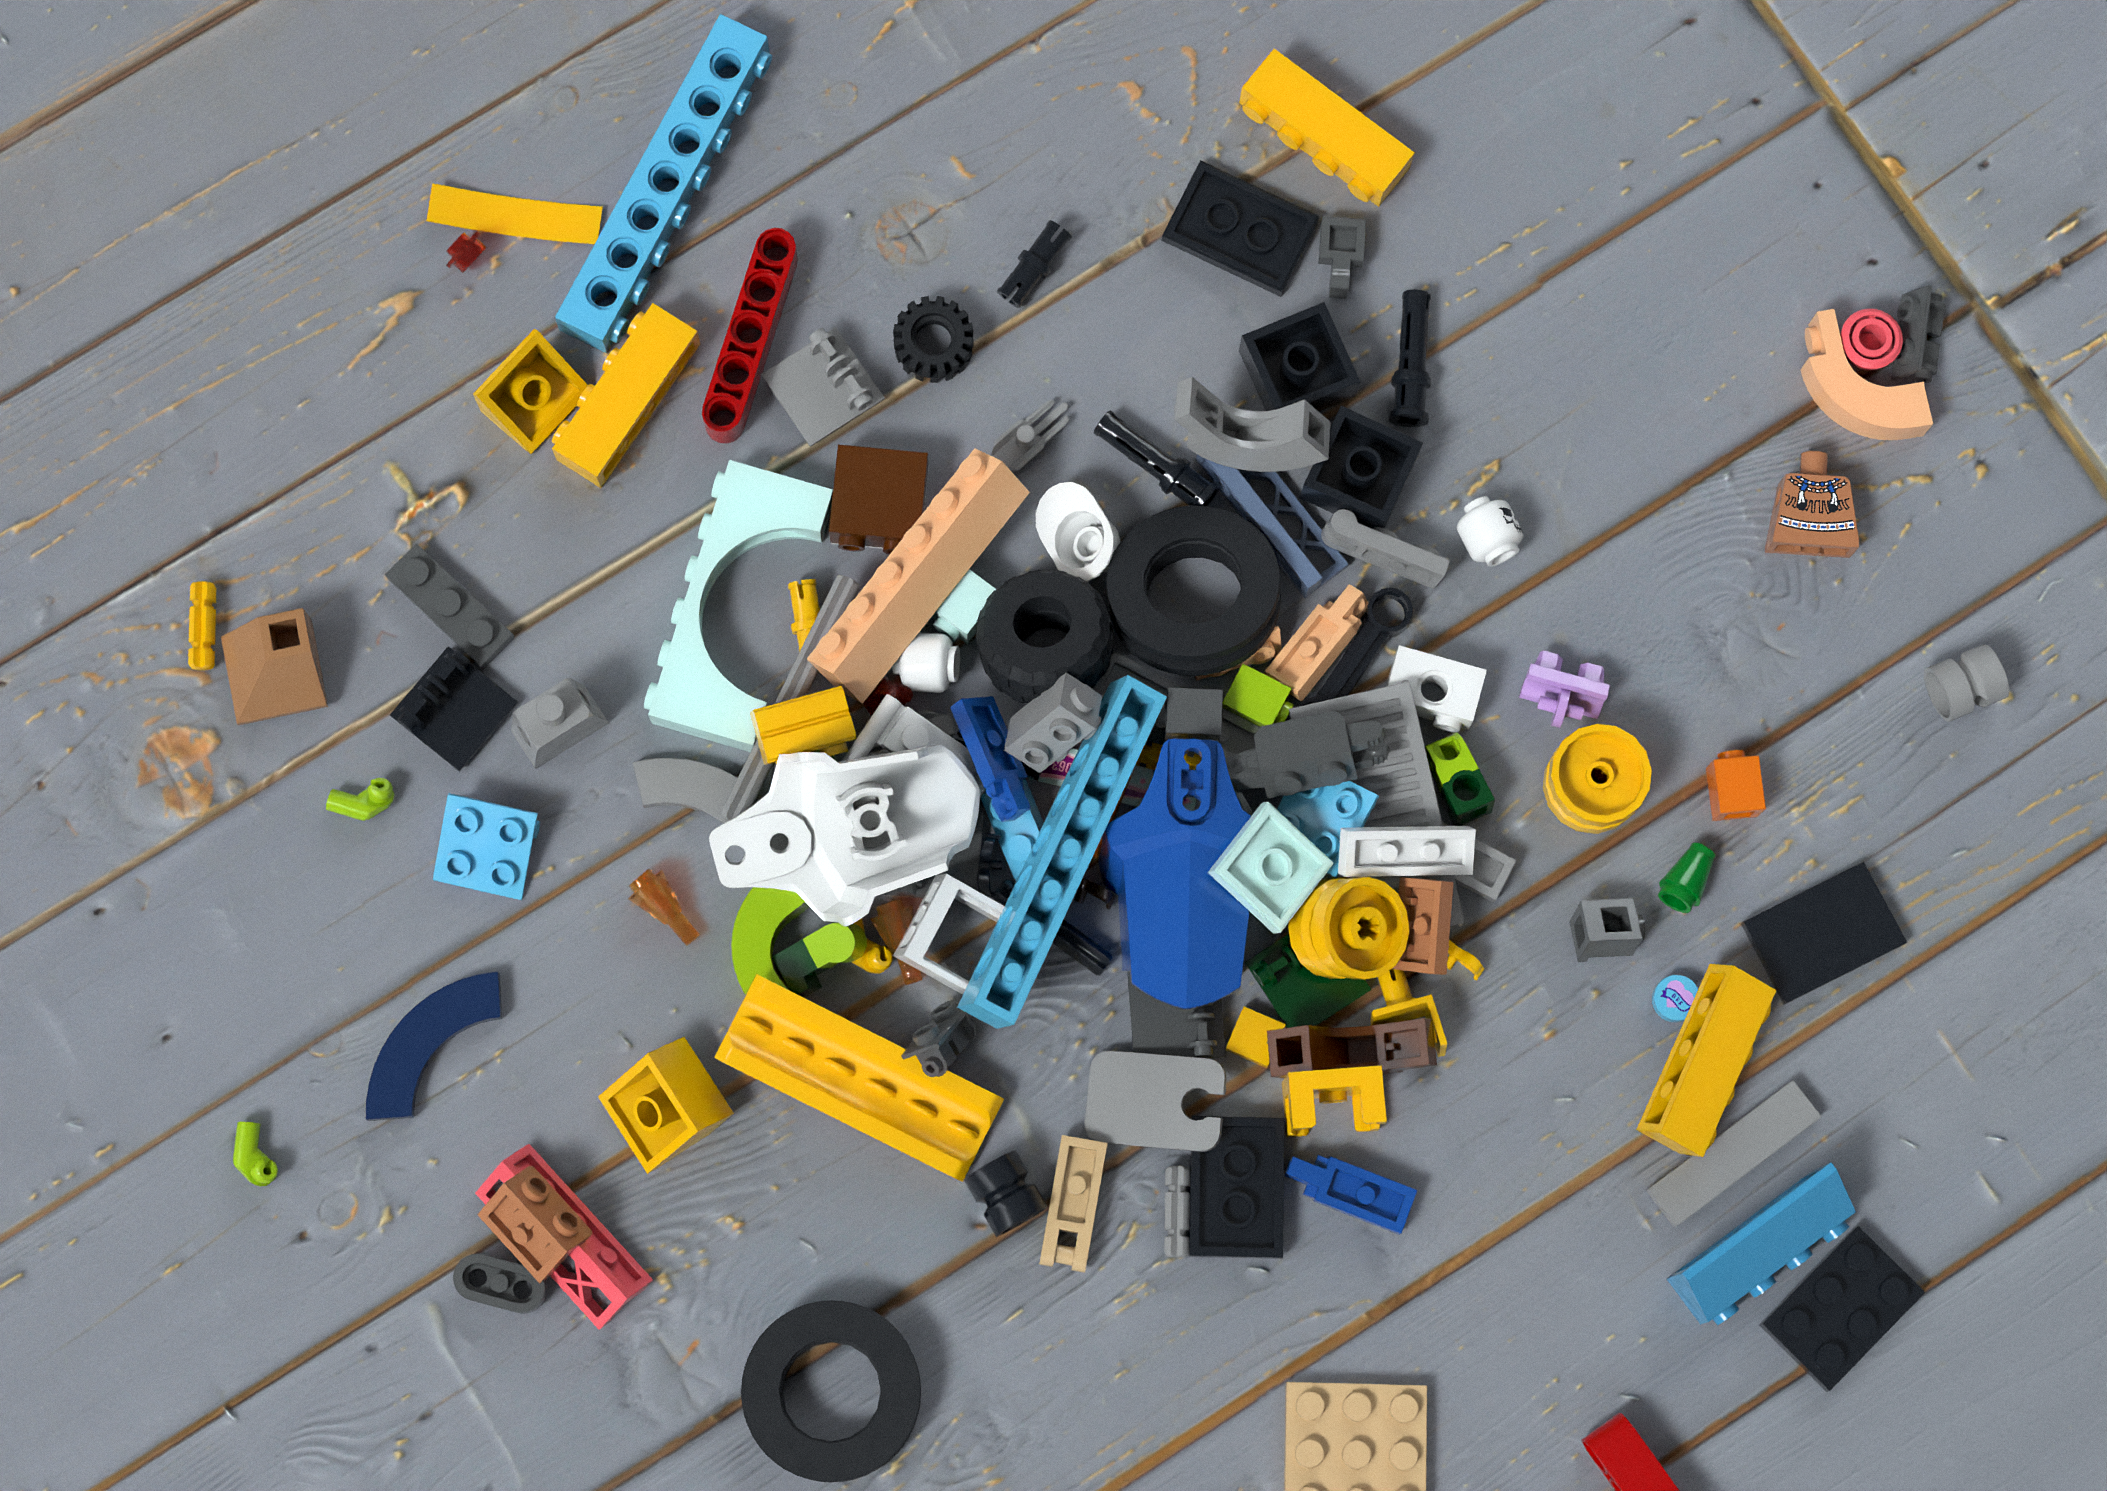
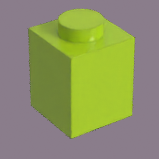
(1258, 698)

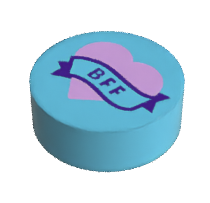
(1674, 997)

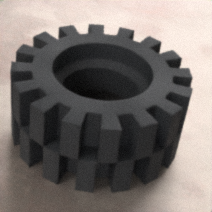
(941, 314)

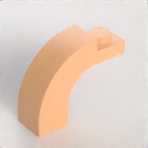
(1851, 400)

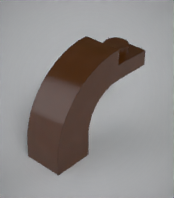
(1392, 1045)

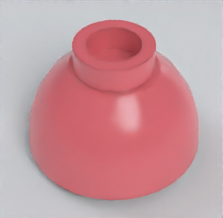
(1871, 339)

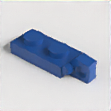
(998, 770)
(1354, 1191)

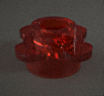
(465, 251)
(899, 692)

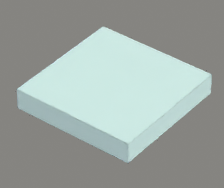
(1270, 867)

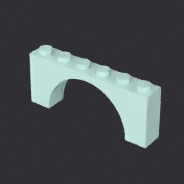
(748, 512)

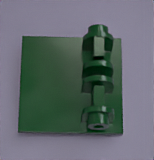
(1295, 991)

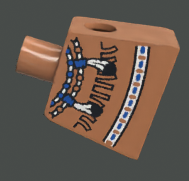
(1813, 512)

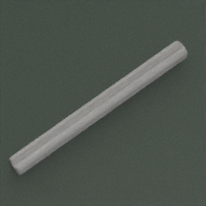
(796, 685)

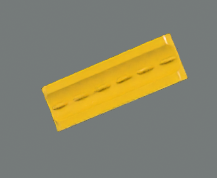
(857, 1078)

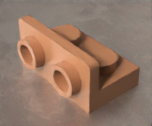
(1429, 920)
(534, 1222)

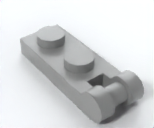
(1384, 549)

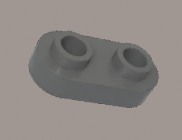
(500, 1284)

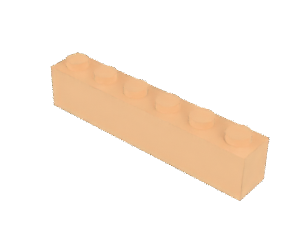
(918, 575)

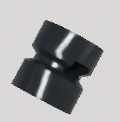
(1005, 1193)

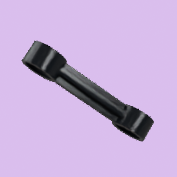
(1362, 649)

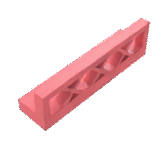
(598, 1261)

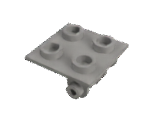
(822, 386)

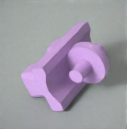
(1564, 692)

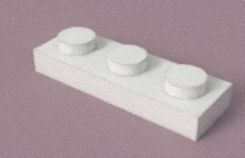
(1406, 851)

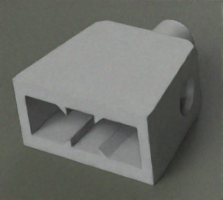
(556, 721)

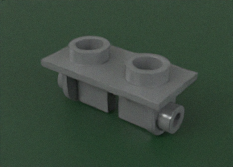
(1918, 316)
(941, 1039)

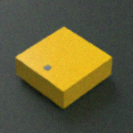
(1250, 1036)

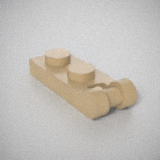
(1073, 1201)

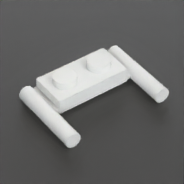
(904, 729)

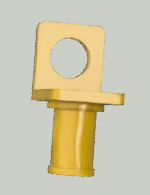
(1404, 1007)

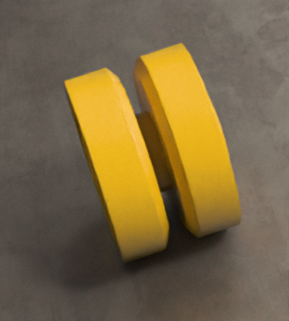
(1615, 759)
(1350, 928)

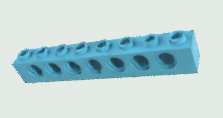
(726, 45)
(1061, 854)

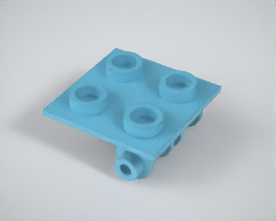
(1326, 810)
(485, 846)

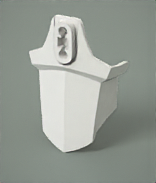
(852, 827)

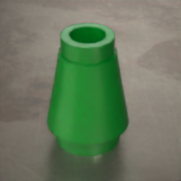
(1687, 879)

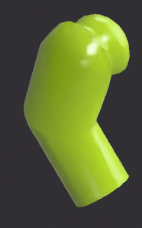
(364, 805)
(249, 1158)

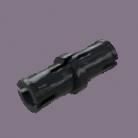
(1034, 264)

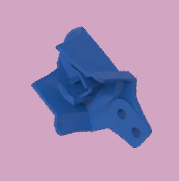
(1176, 922)

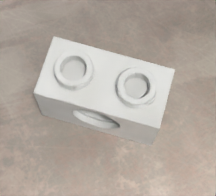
(1459, 683)

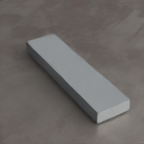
(1734, 1153)

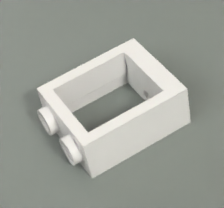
(928, 920)

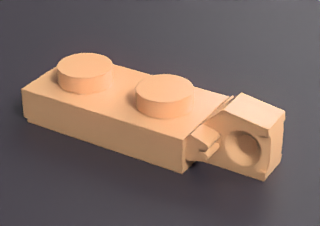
(1318, 642)

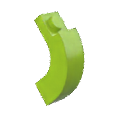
(757, 929)

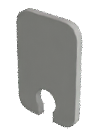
(1142, 1096)

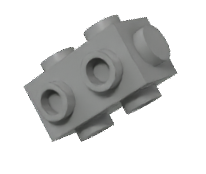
(1054, 723)

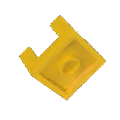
(1333, 1086)

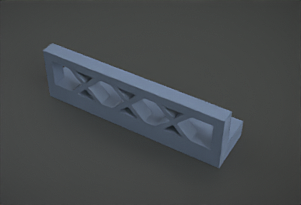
(1264, 517)

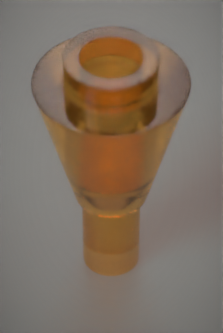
(657, 898)
(892, 925)

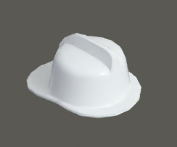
(1076, 531)

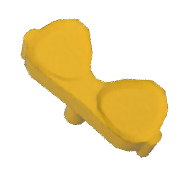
(1465, 958)

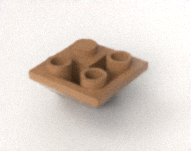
(274, 667)

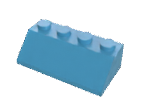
(1763, 1245)

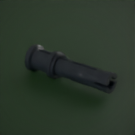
(1411, 378)
(1173, 474)

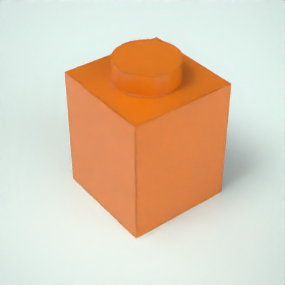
(1735, 786)

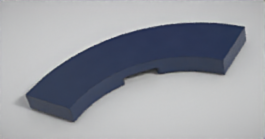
(420, 1035)

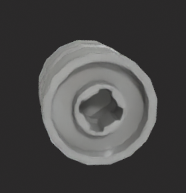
(1972, 680)

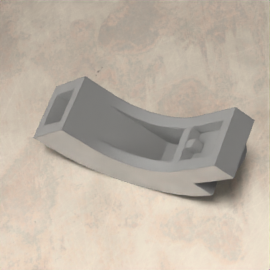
(1251, 439)

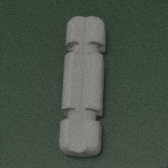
(1177, 1211)

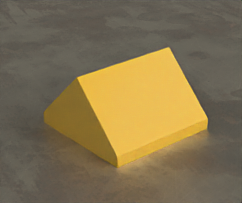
(530, 392)

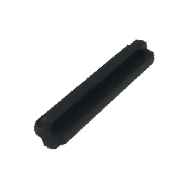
(1068, 938)

